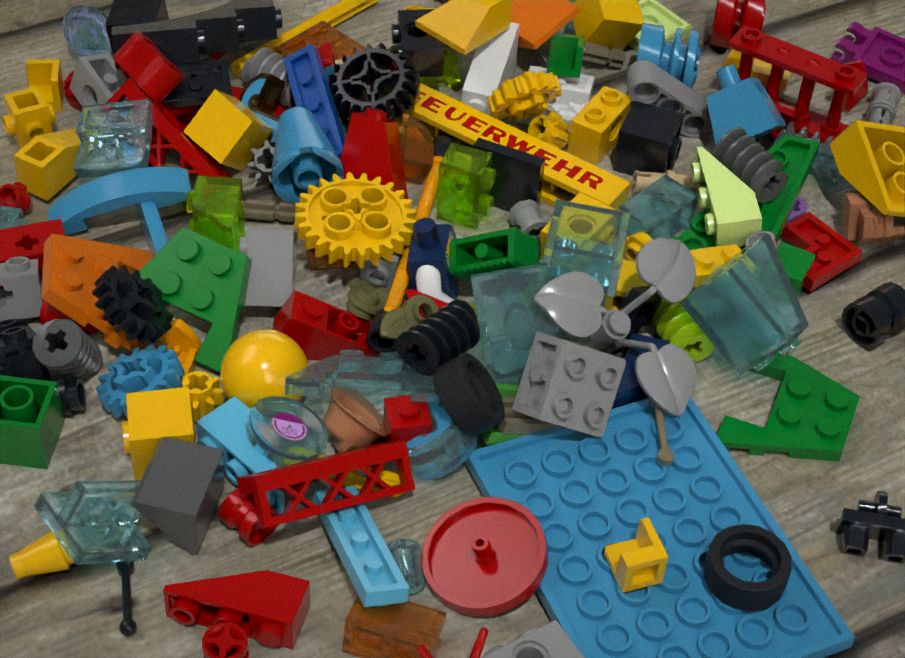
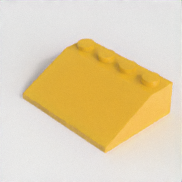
(874, 163)

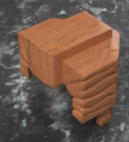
(865, 223)

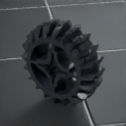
(381, 69)

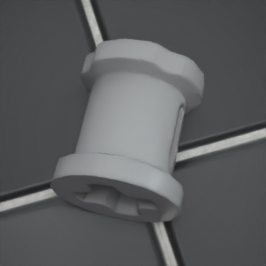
(527, 216)

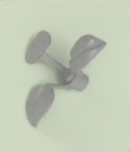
(575, 308)

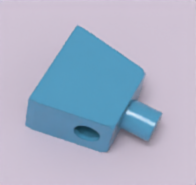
(742, 105)

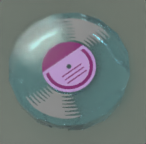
(286, 430)

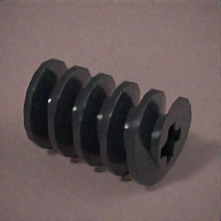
(439, 337)

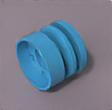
(673, 57)

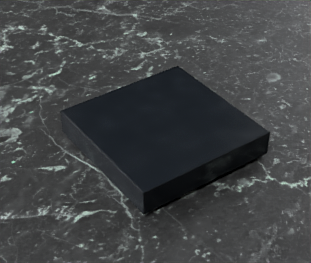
(517, 174)

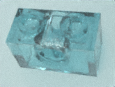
(661, 209)

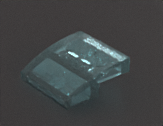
(113, 137)

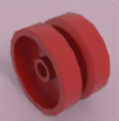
(734, 14)

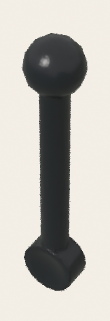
(127, 625)

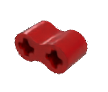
(148, 66)

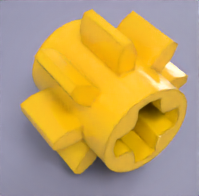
(550, 129)
(203, 392)

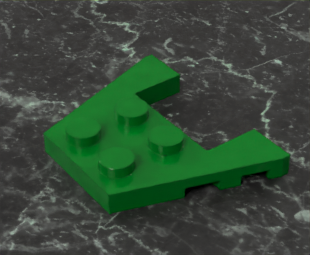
(205, 283)
(807, 417)

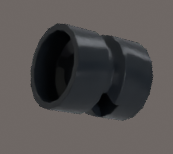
(876, 315)

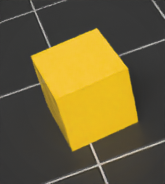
(608, 21)
(228, 130)
(152, 417)

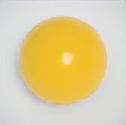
(259, 364)

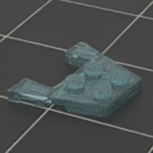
(355, 370)

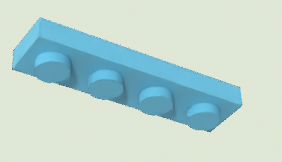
(364, 553)

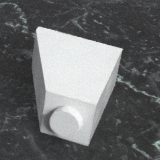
(490, 67)

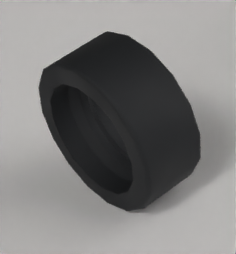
(469, 394)
(741, 593)

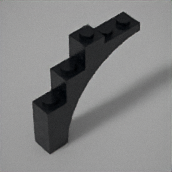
(207, 31)

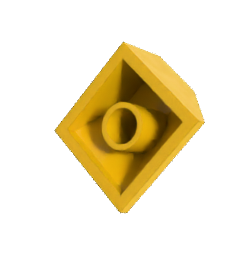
(467, 22)

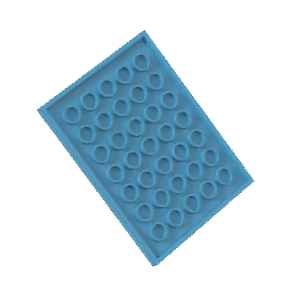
(595, 493)

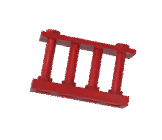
(809, 65)

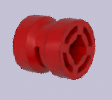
(240, 513)

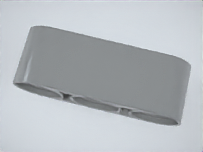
(658, 88)

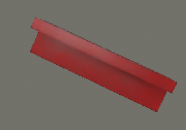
(170, 128)
(319, 469)

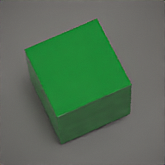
(29, 421)

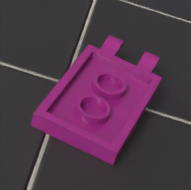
(878, 49)

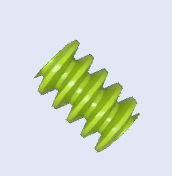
(680, 329)

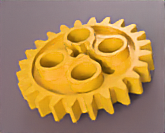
(354, 220)

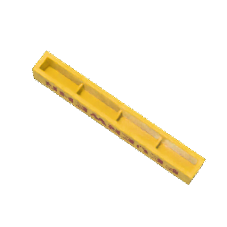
(563, 172)

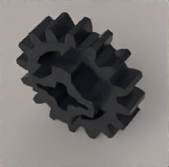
(132, 304)

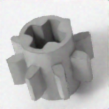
(260, 160)

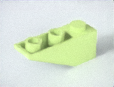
(728, 201)

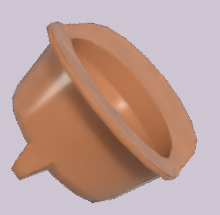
(352, 420)

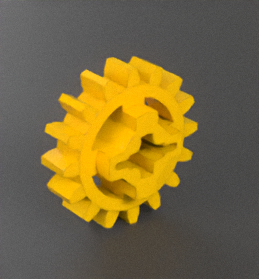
(524, 96)

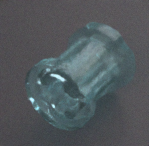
(406, 554)

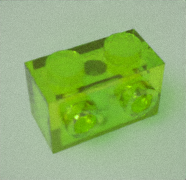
(465, 186)

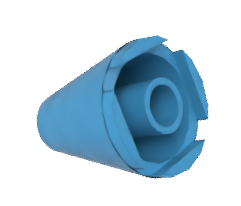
(301, 155)

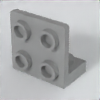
(569, 384)

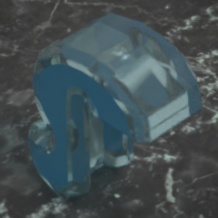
(442, 449)

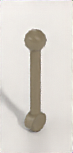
(665, 455)

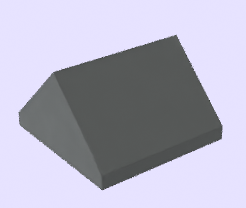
(181, 490)

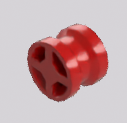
(225, 638)

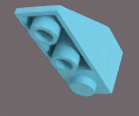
(226, 431)

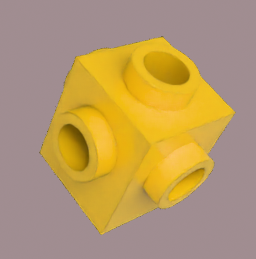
(27, 115)

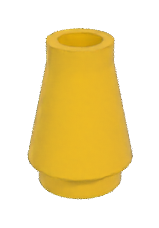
(40, 557)

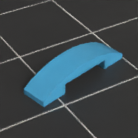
(120, 190)

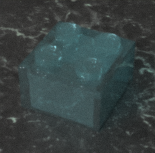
(587, 242)

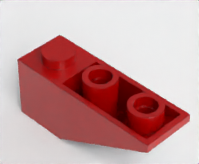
(322, 328)
(263, 603)

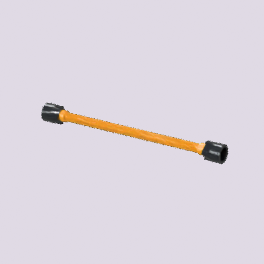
(402, 275)

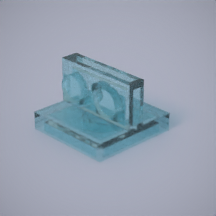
(96, 521)

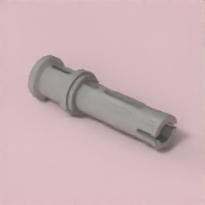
(880, 109)

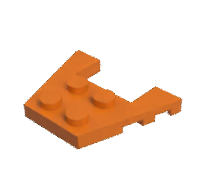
(69, 278)

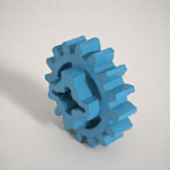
(138, 372)

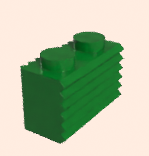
(492, 252)

